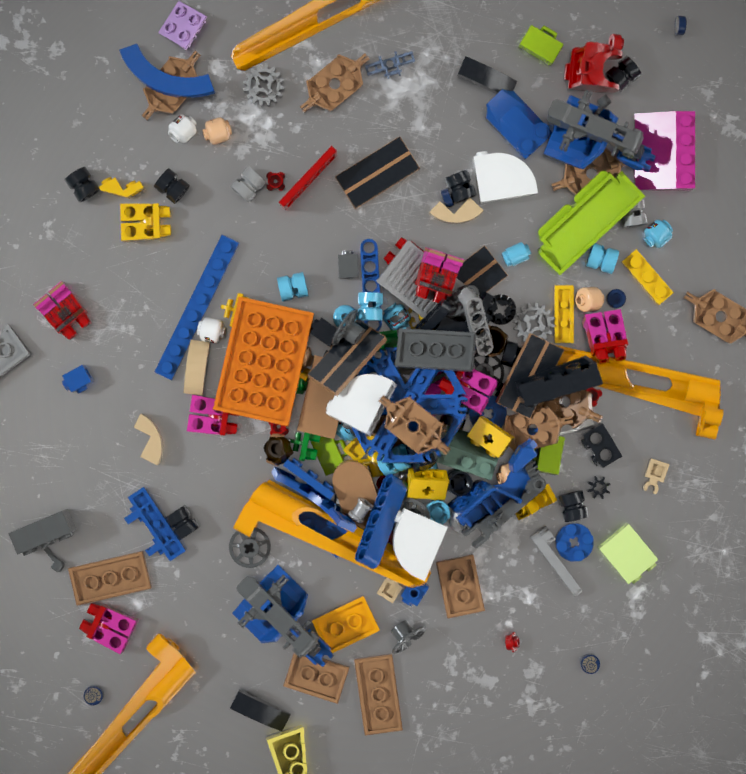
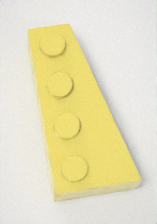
(288, 751)

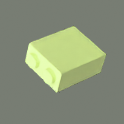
(628, 554)

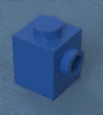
(77, 379)
(414, 595)

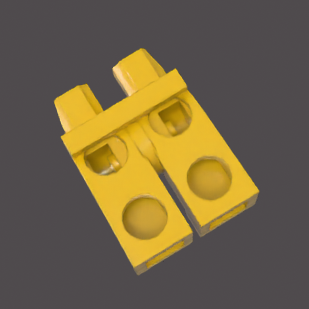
(149, 225)

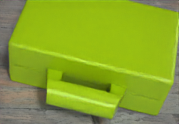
(541, 44)
(329, 453)
(550, 457)

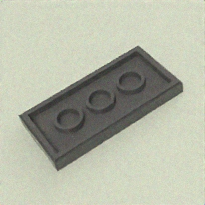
(435, 350)

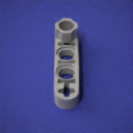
(468, 299)
(542, 540)

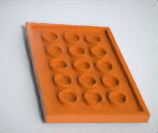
(263, 361)

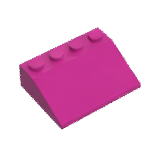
(673, 143)

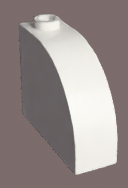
(502, 177)
(359, 403)
(416, 542)

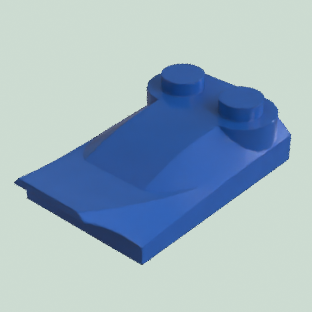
(517, 122)

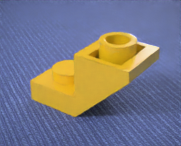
(113, 187)
(542, 500)

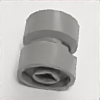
(248, 184)
(638, 219)

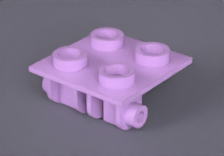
(183, 25)

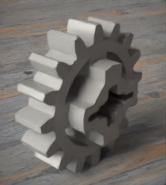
(271, 79)
(525, 318)

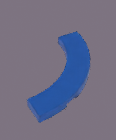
(163, 82)
(323, 502)

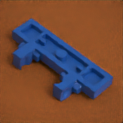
(148, 512)

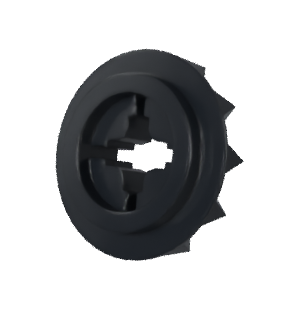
(509, 311)

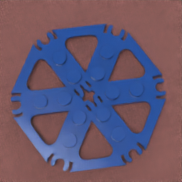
(416, 387)

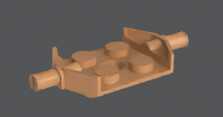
(342, 69)
(165, 103)
(575, 178)
(705, 315)
(579, 408)
(407, 410)
(544, 418)

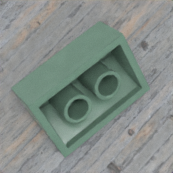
(468, 457)

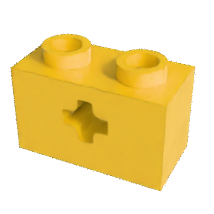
(486, 427)
(427, 484)

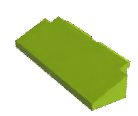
(581, 225)

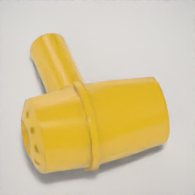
(373, 465)

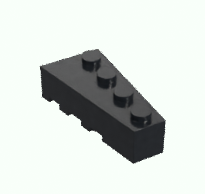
(558, 381)

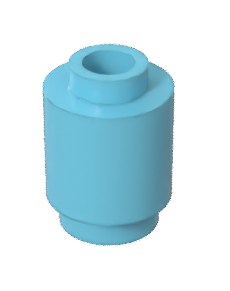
(516, 254)

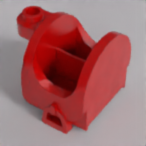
(587, 65)

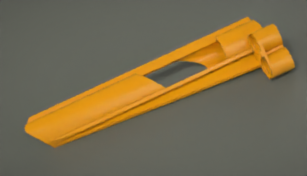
(288, 32)
(688, 391)
(281, 510)
(160, 686)

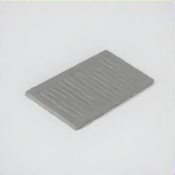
(401, 276)

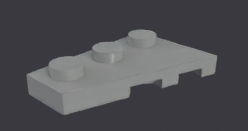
(11, 350)

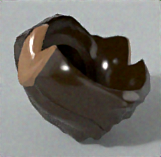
(499, 340)
(277, 449)

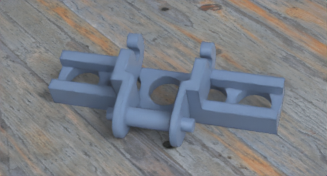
(386, 68)

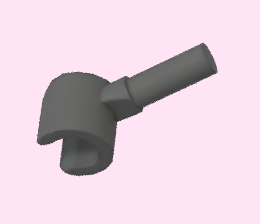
(604, 101)
(58, 565)

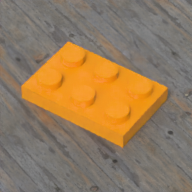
(346, 624)

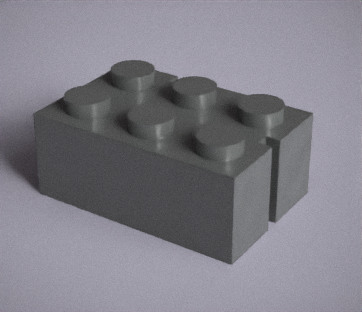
(42, 533)

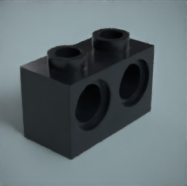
(323, 331)
(605, 442)

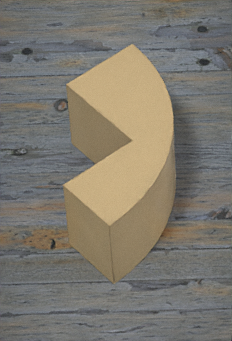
(464, 214)
(196, 367)
(154, 448)

